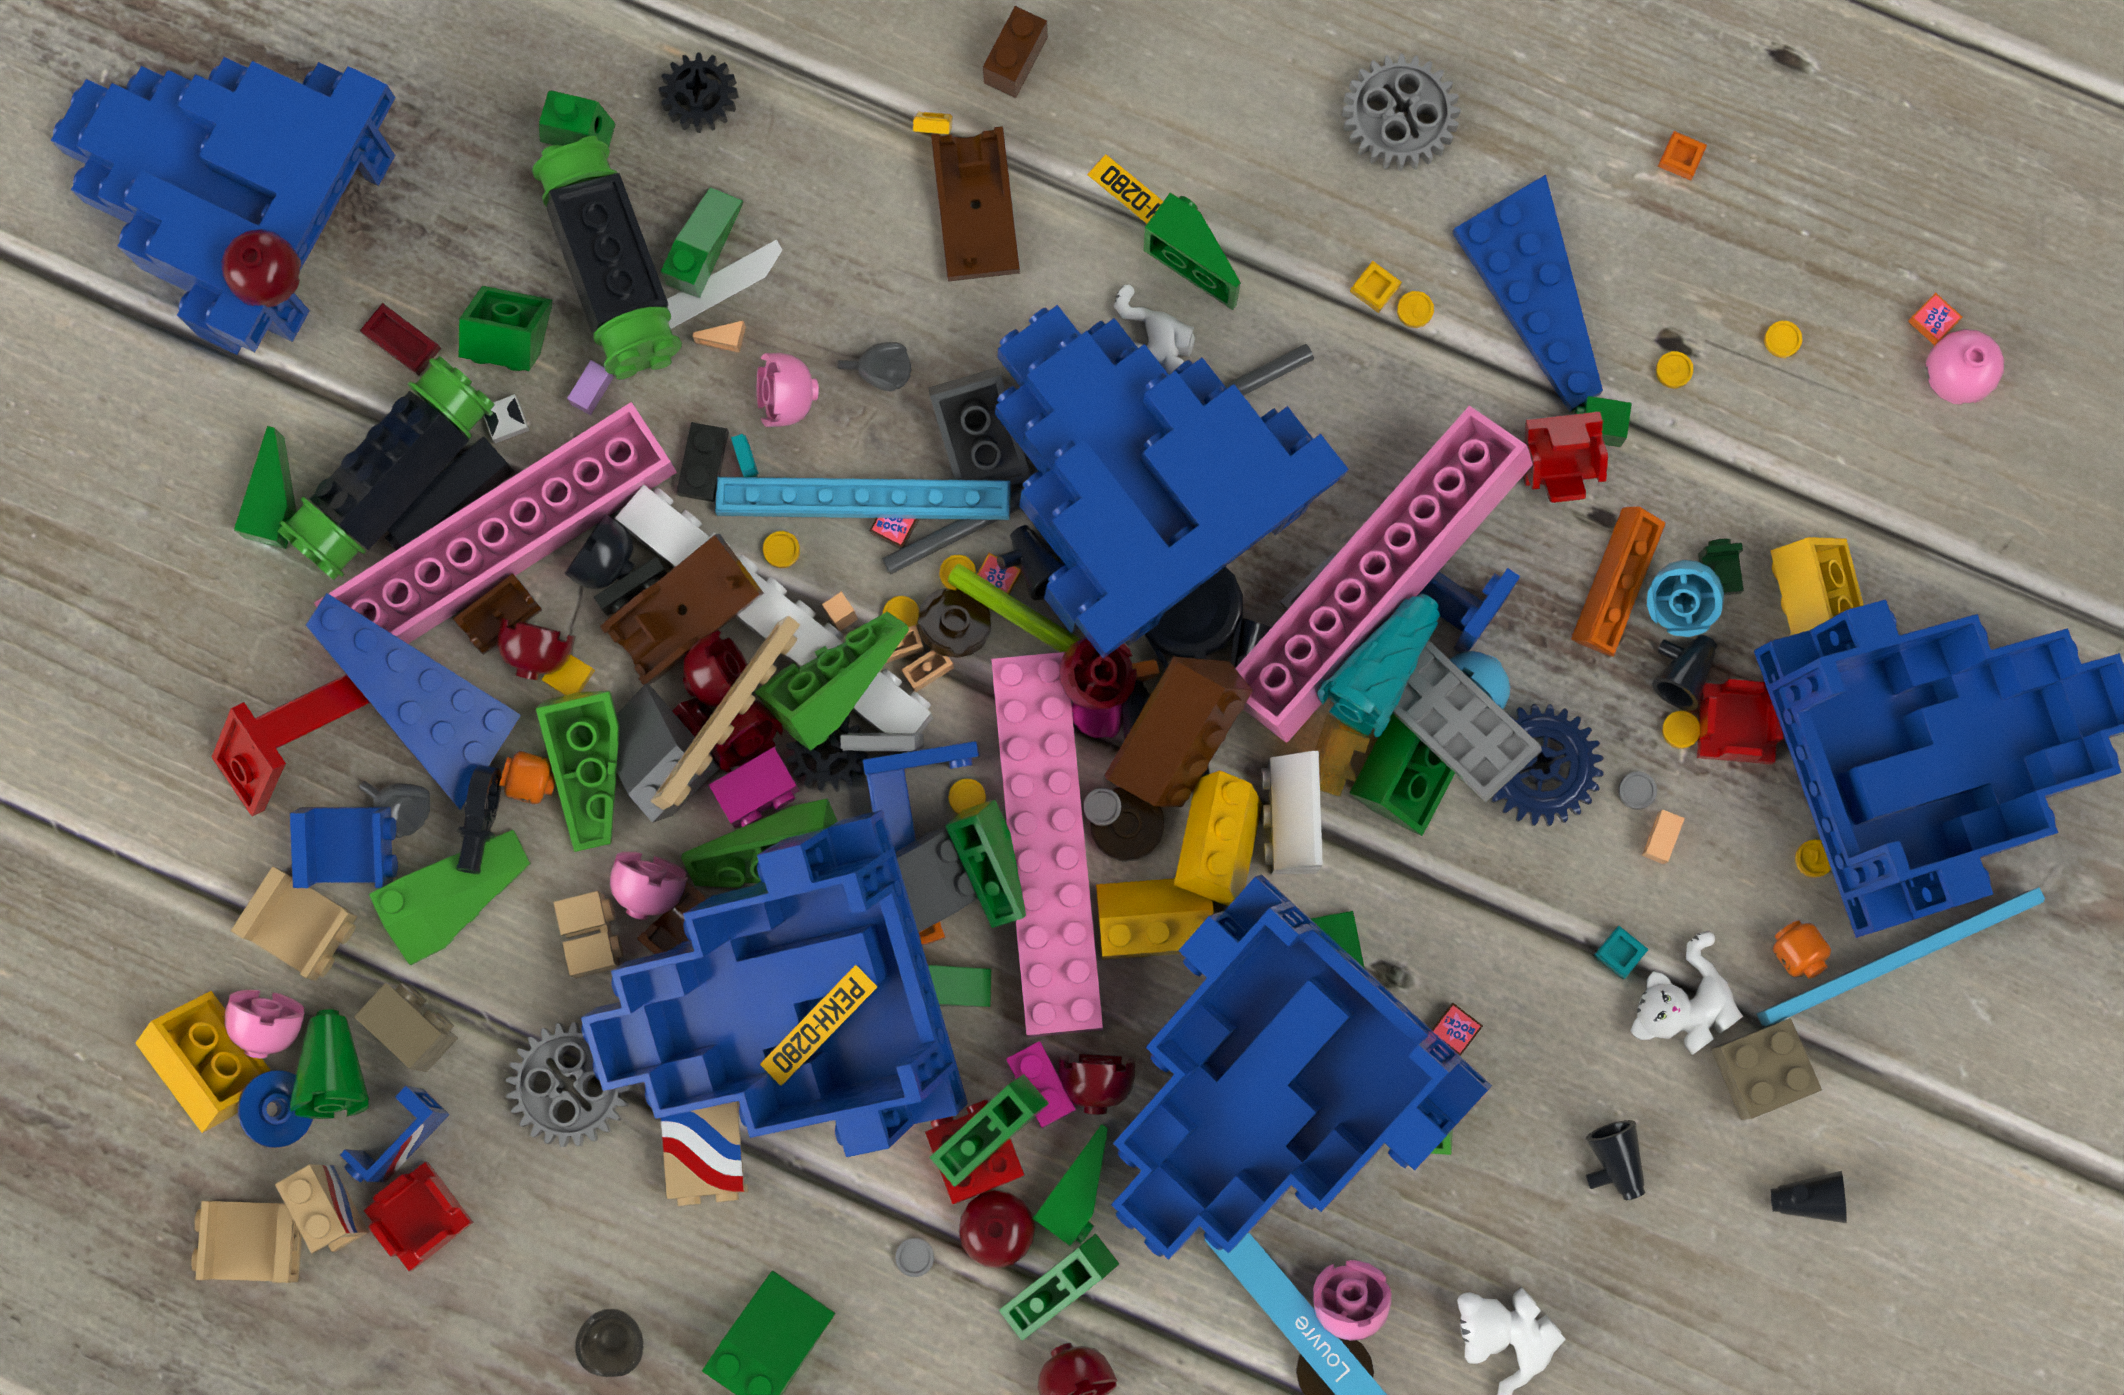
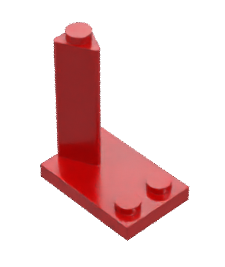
(249, 744)

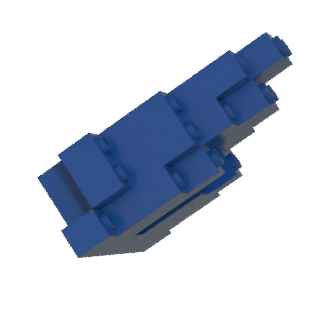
(222, 159)
(1144, 472)
(1935, 750)
(754, 969)
(1280, 1080)

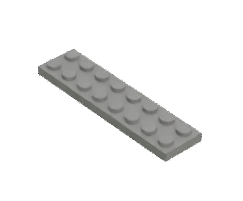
(1455, 718)

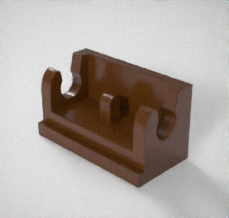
(484, 616)

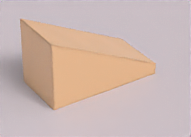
(723, 337)

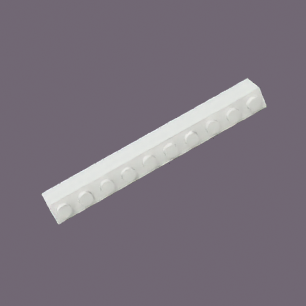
(678, 535)

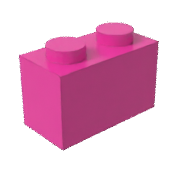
(755, 789)
(1039, 1070)

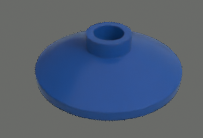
(268, 1130)

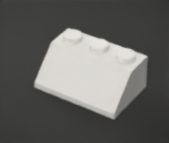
(1293, 814)

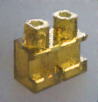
(1335, 752)

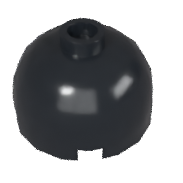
(603, 556)

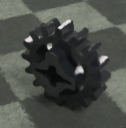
(684, 85)
(825, 767)

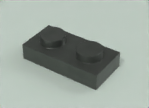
(702, 462)
(628, 587)

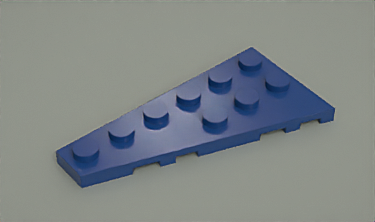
(1528, 272)
(428, 707)

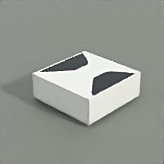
(506, 419)

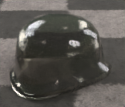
(609, 1343)

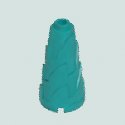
(1376, 673)

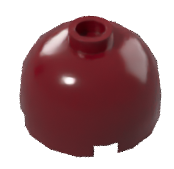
(261, 268)
(533, 648)
(712, 668)
(1097, 681)
(749, 739)
(1097, 1081)
(996, 1229)
(1076, 1372)

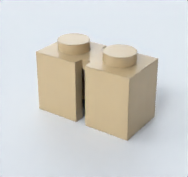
(582, 916)

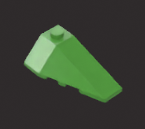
(823, 692)
(583, 753)
(733, 857)
(438, 901)

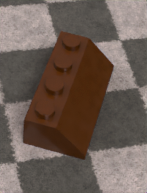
(1179, 730)

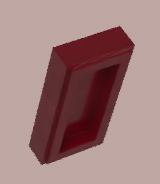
(400, 339)

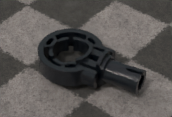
(480, 814)

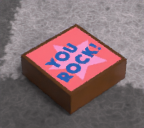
(894, 530)
(1457, 1028)

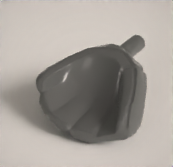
(882, 366)
(407, 803)

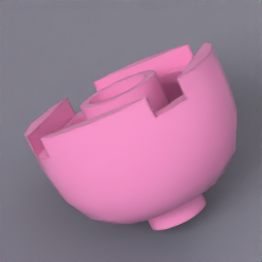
(1965, 366)
(785, 389)
(646, 886)
(262, 1024)
(1352, 1300)

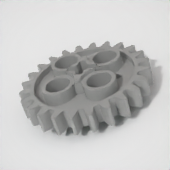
(1429, 99)
(544, 1107)

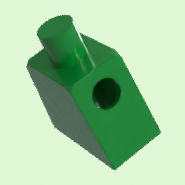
(571, 118)

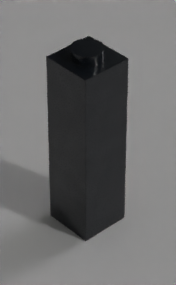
(457, 486)

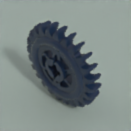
(1576, 751)

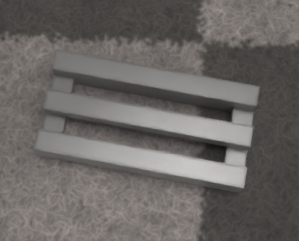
(882, 741)

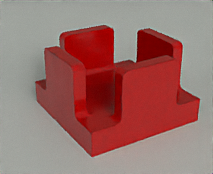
(1565, 454)
(1738, 723)
(416, 1216)

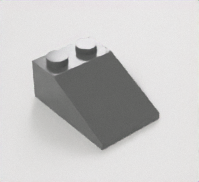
(973, 434)
(649, 749)
(934, 878)

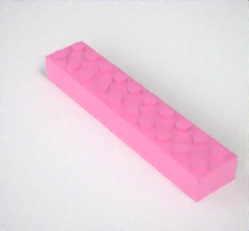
(509, 527)
(1381, 568)
(1048, 846)

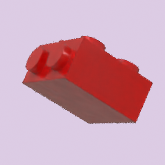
(996, 1171)

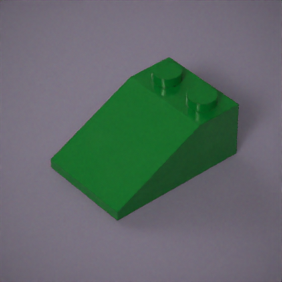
(1186, 245)
(769, 1339)

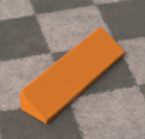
(1618, 580)

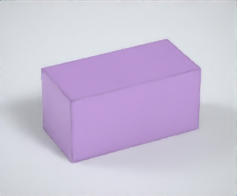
(590, 387)

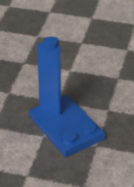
(1465, 609)
(889, 786)

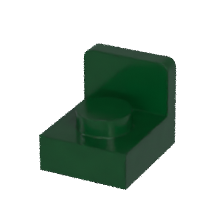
(1725, 562)

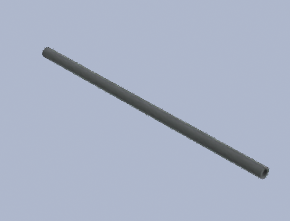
(965, 527)

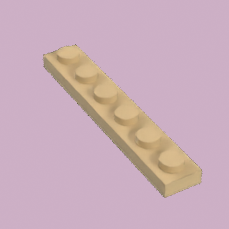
(718, 726)

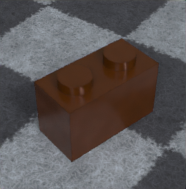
(1015, 51)

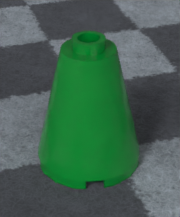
(328, 1070)

